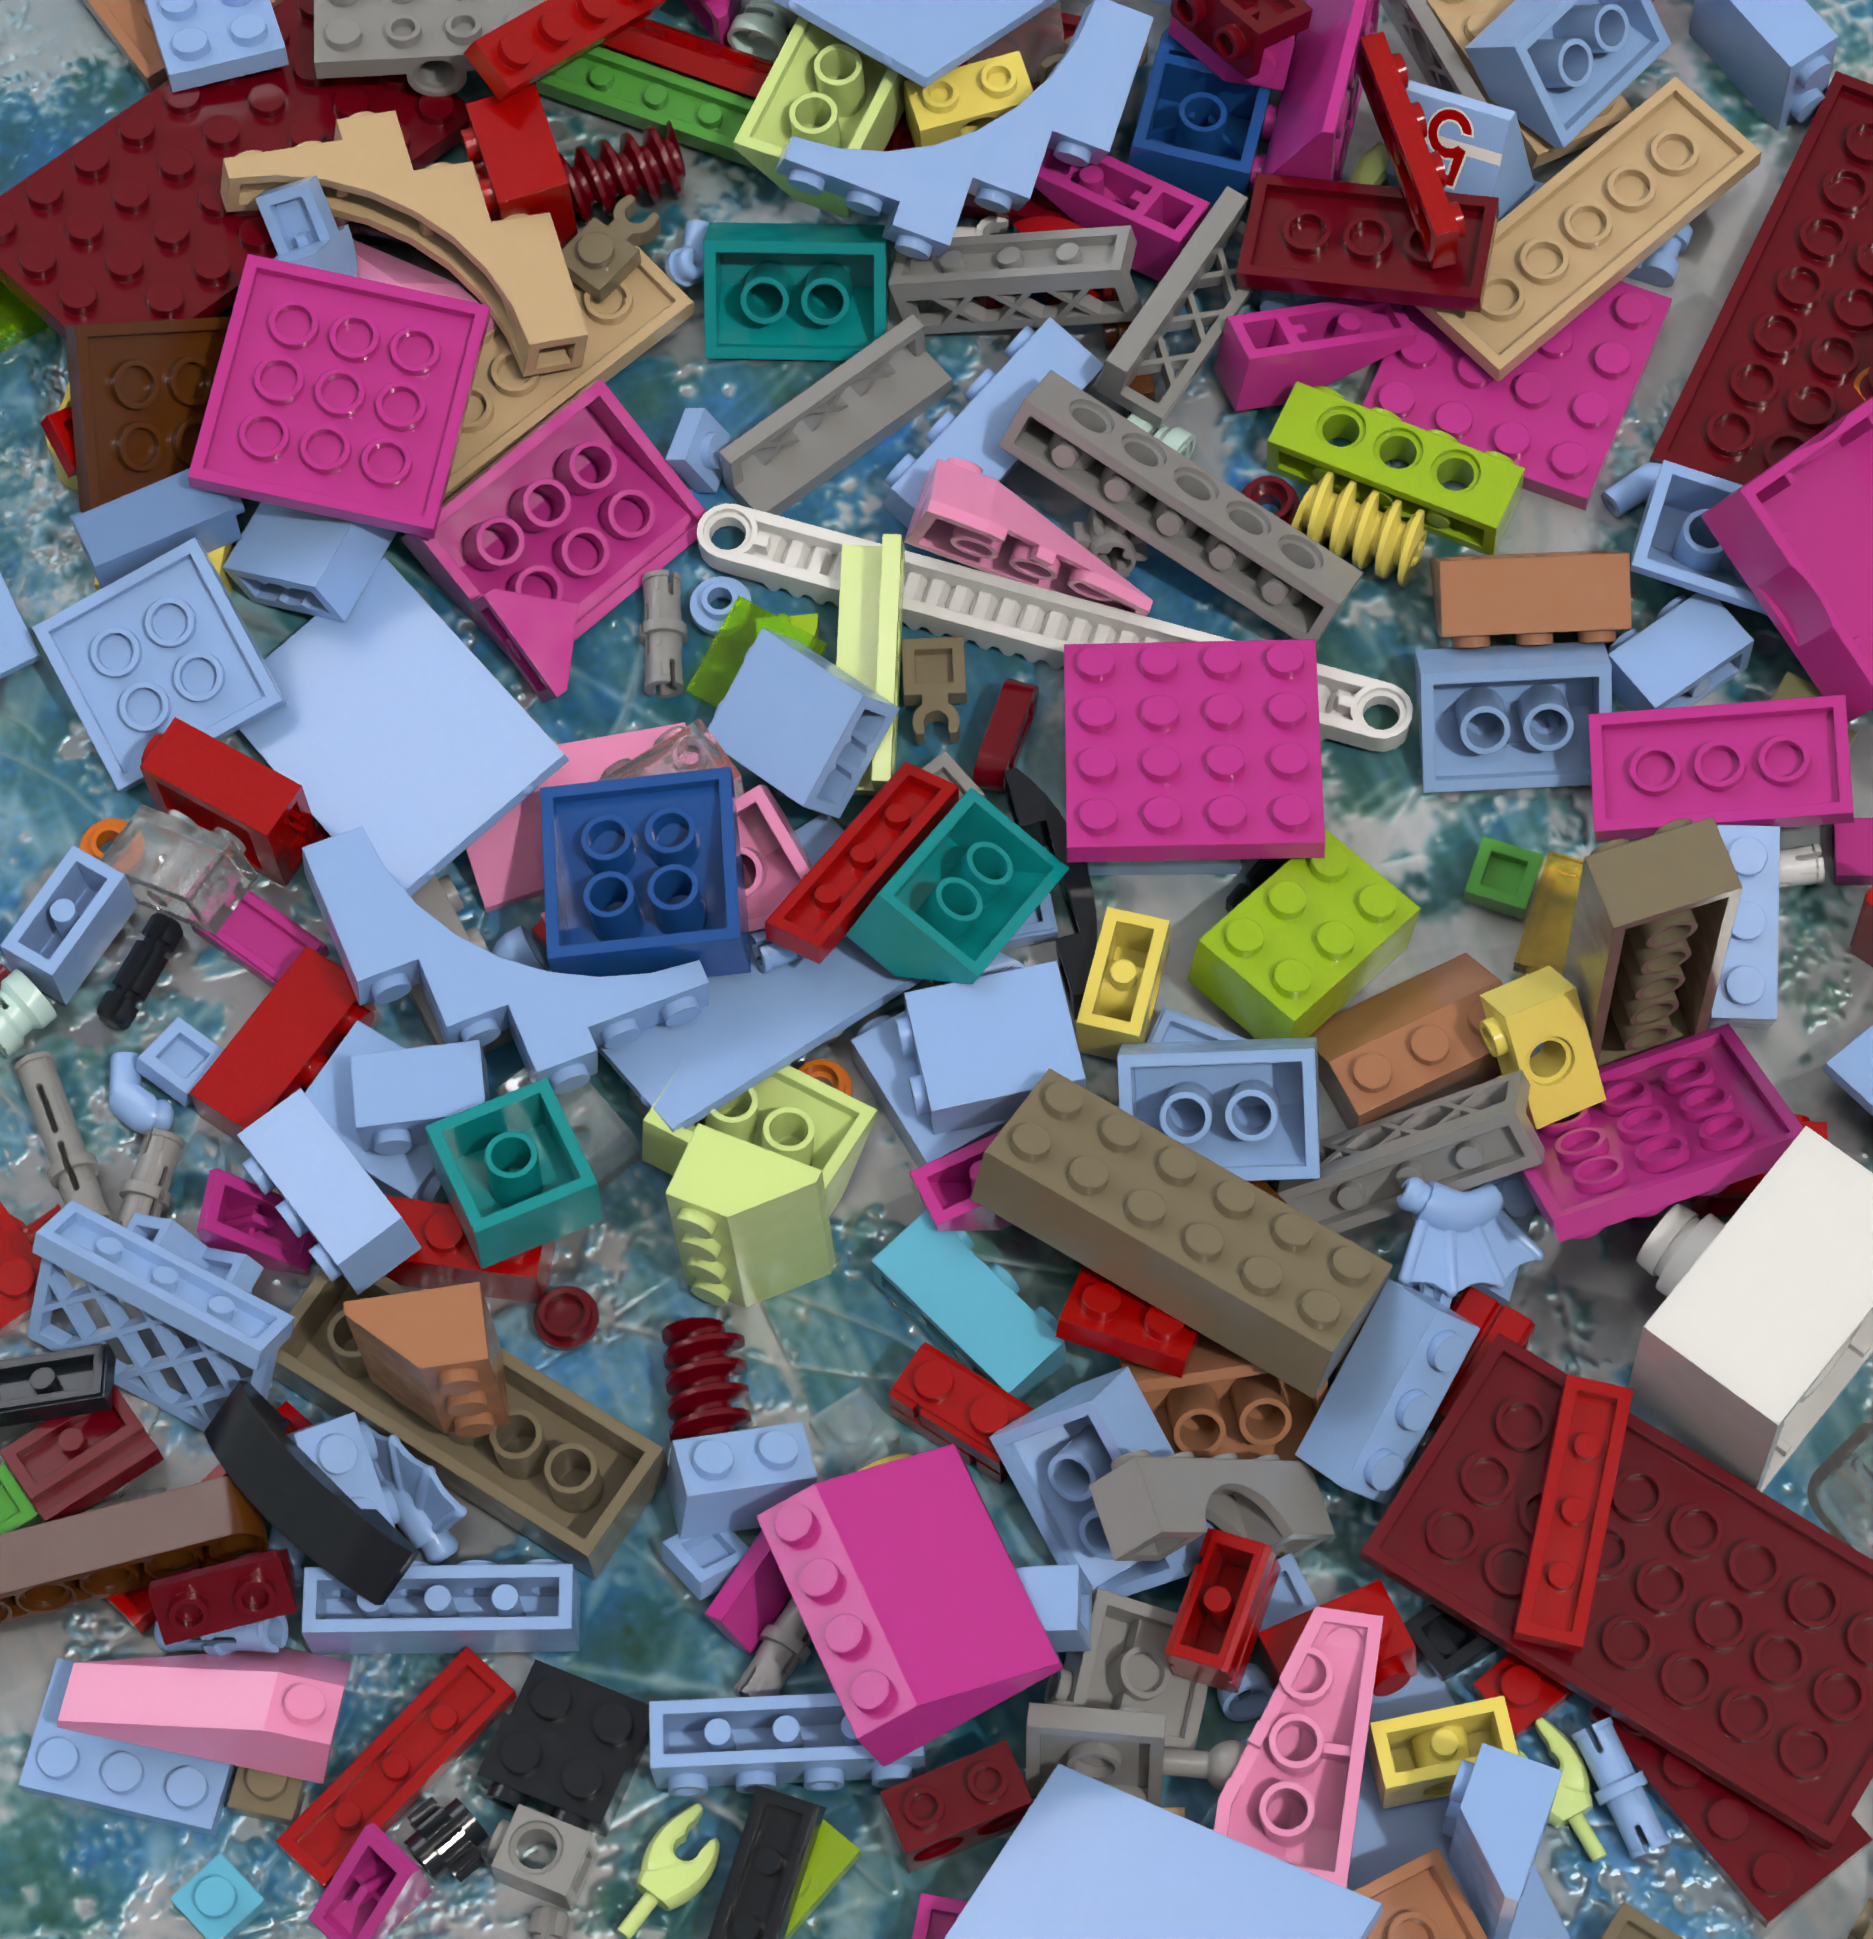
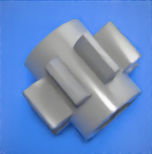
(1110, 542)

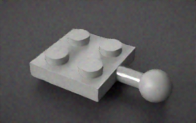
(1118, 1749)

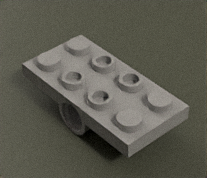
(406, 38)

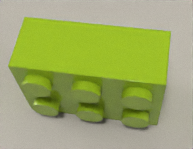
(1303, 943)

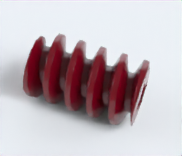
(625, 172)
(701, 1378)

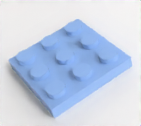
(158, 651)

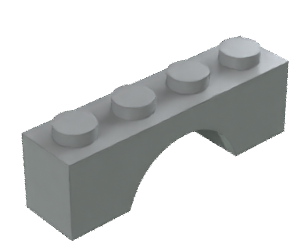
(1163, 1503)

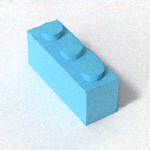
(969, 1307)

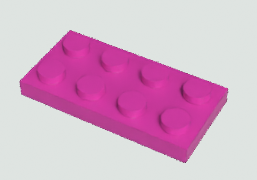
(1727, 761)

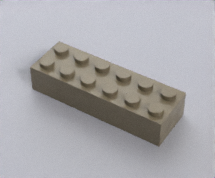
(1652, 937)
(1180, 1232)
(552, 1474)

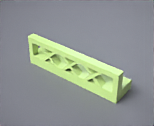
(873, 635)

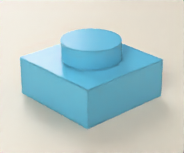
(219, 1900)

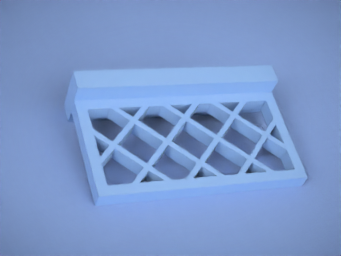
(169, 1295)

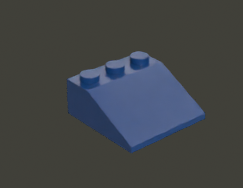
(644, 875)

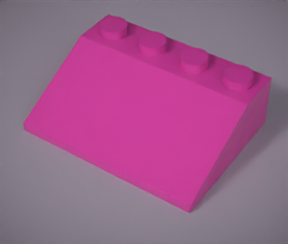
(1320, 95)
(564, 515)
(908, 1598)

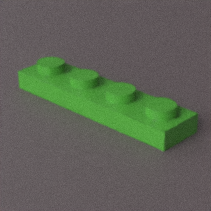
(651, 96)

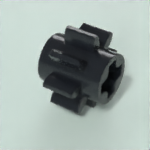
(446, 1839)

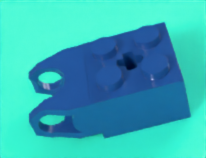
(1197, 126)

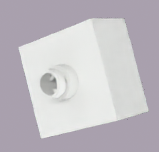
(1760, 1312)

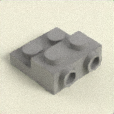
(1131, 1668)

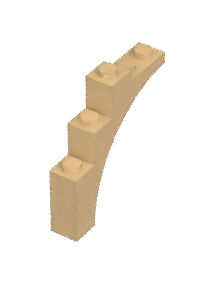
(442, 213)

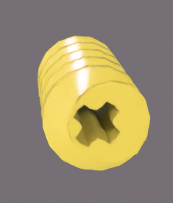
(1363, 528)

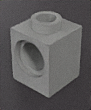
(560, 1880)

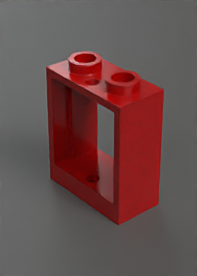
(232, 792)

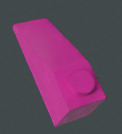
(1122, 196)
(1308, 343)

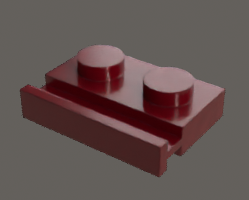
(80, 1459)

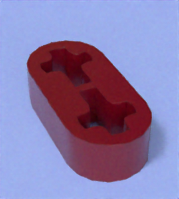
(1005, 734)

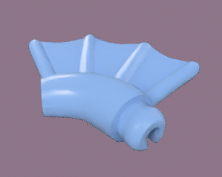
(1461, 1237)
(422, 1500)

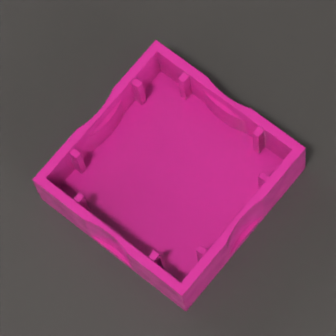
(1808, 553)

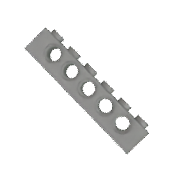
(1179, 508)

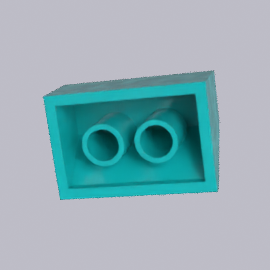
(794, 290)
(958, 896)

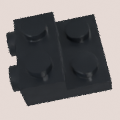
(566, 1749)

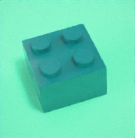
(514, 1173)

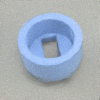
(519, 947)
(1251, 1703)

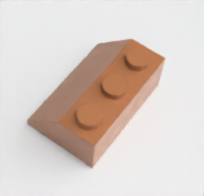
(1532, 596)
(1408, 1044)
(435, 1355)
(1227, 1406)

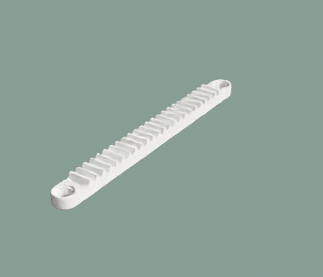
(1007, 612)

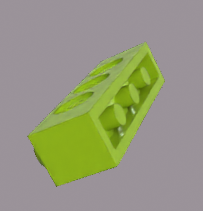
(1468, 517)

